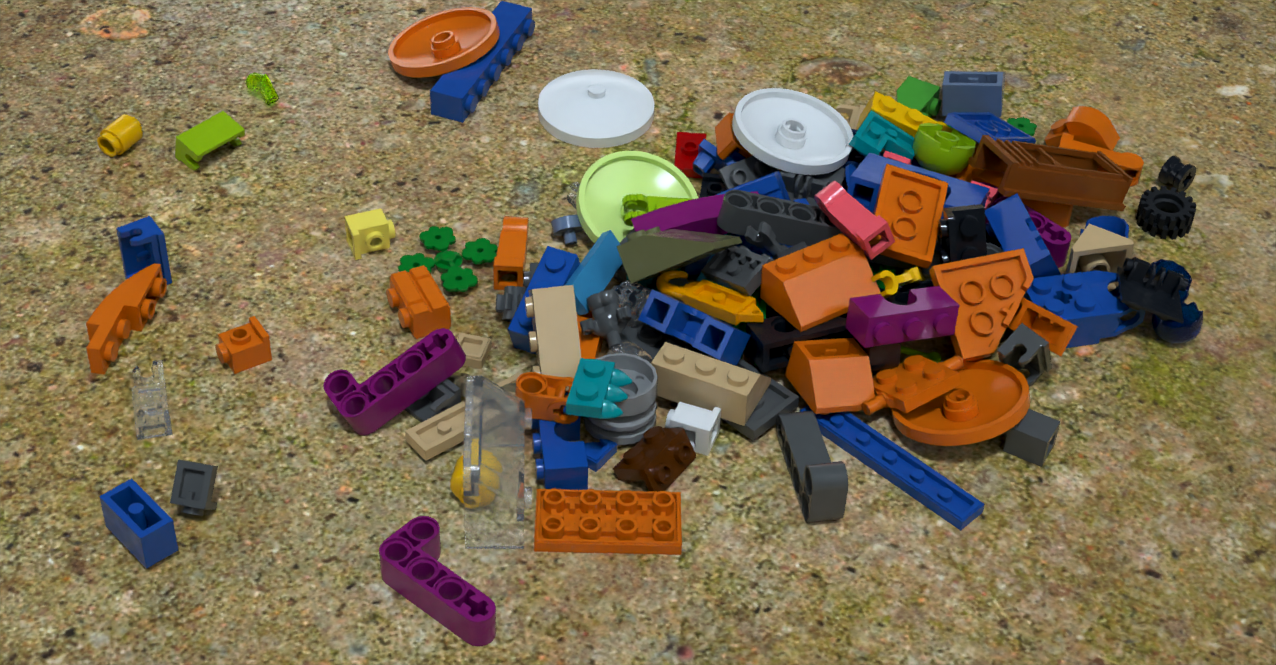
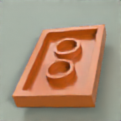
(912, 209)

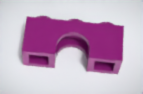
(880, 322)

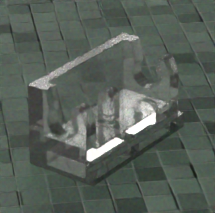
(151, 403)

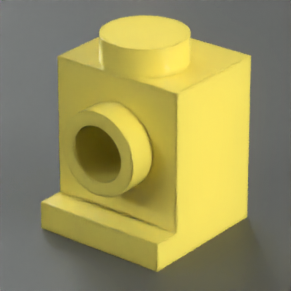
(368, 232)

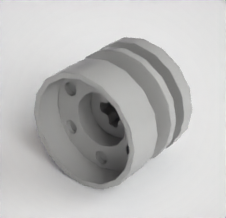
(638, 409)

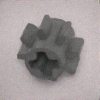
(509, 301)

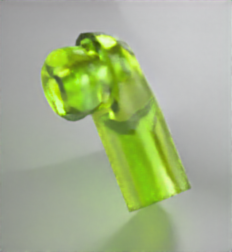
(261, 83)

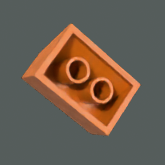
(817, 281)

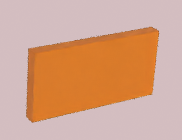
(608, 521)

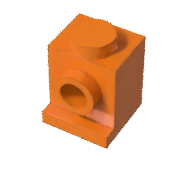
(244, 346)

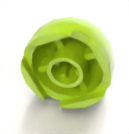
(942, 150)

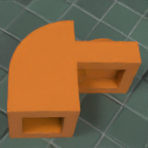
(1088, 126)

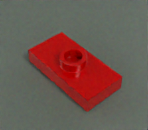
(687, 151)

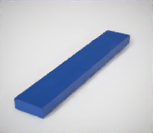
(900, 468)

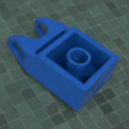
(1086, 303)

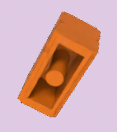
(418, 301)

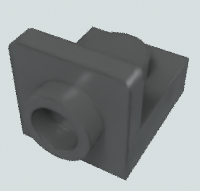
(194, 487)

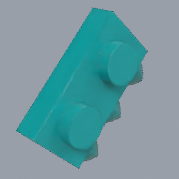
(597, 390)

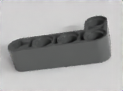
(817, 481)

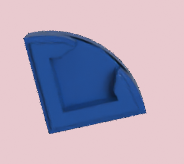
(599, 453)

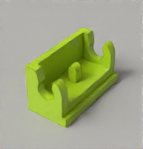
(206, 138)

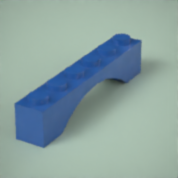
(460, 91)

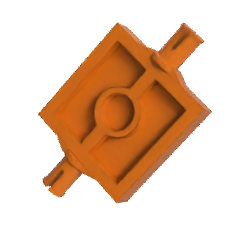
(913, 383)

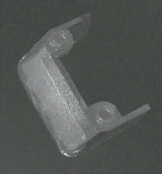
(494, 466)

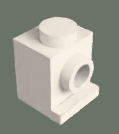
(699, 424)

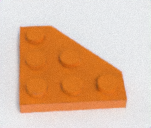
(987, 297)

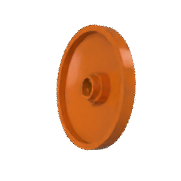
(444, 42)
(983, 407)

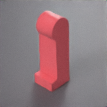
(854, 219)

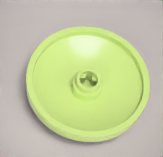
(620, 175)

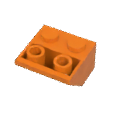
(831, 374)

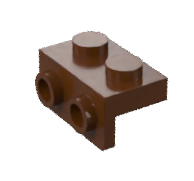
(657, 458)

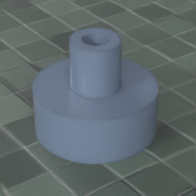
(567, 227)

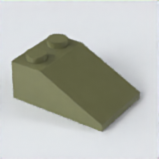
(658, 251)

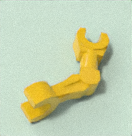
(892, 282)

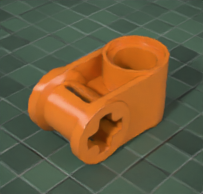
(545, 396)

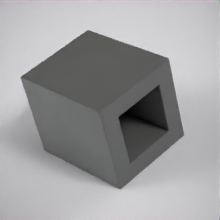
(1032, 438)

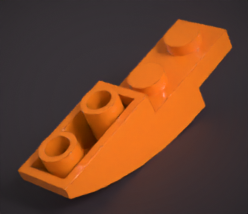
(123, 310)

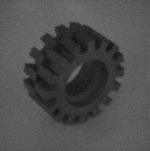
(1165, 212)

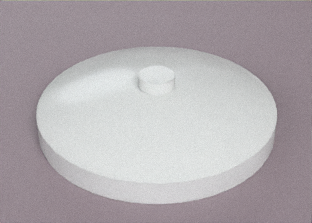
(596, 108)
(792, 131)

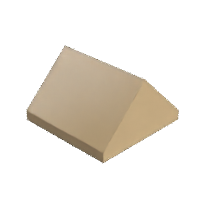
(1099, 251)

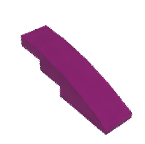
(690, 215)

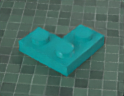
(879, 133)

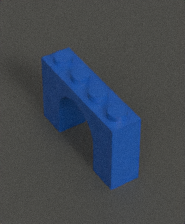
(867, 177)

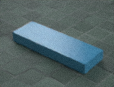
(595, 270)

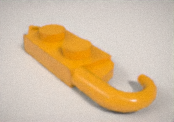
(711, 298)

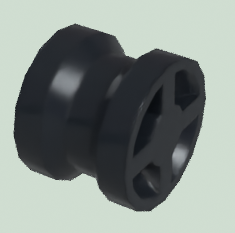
(1177, 173)

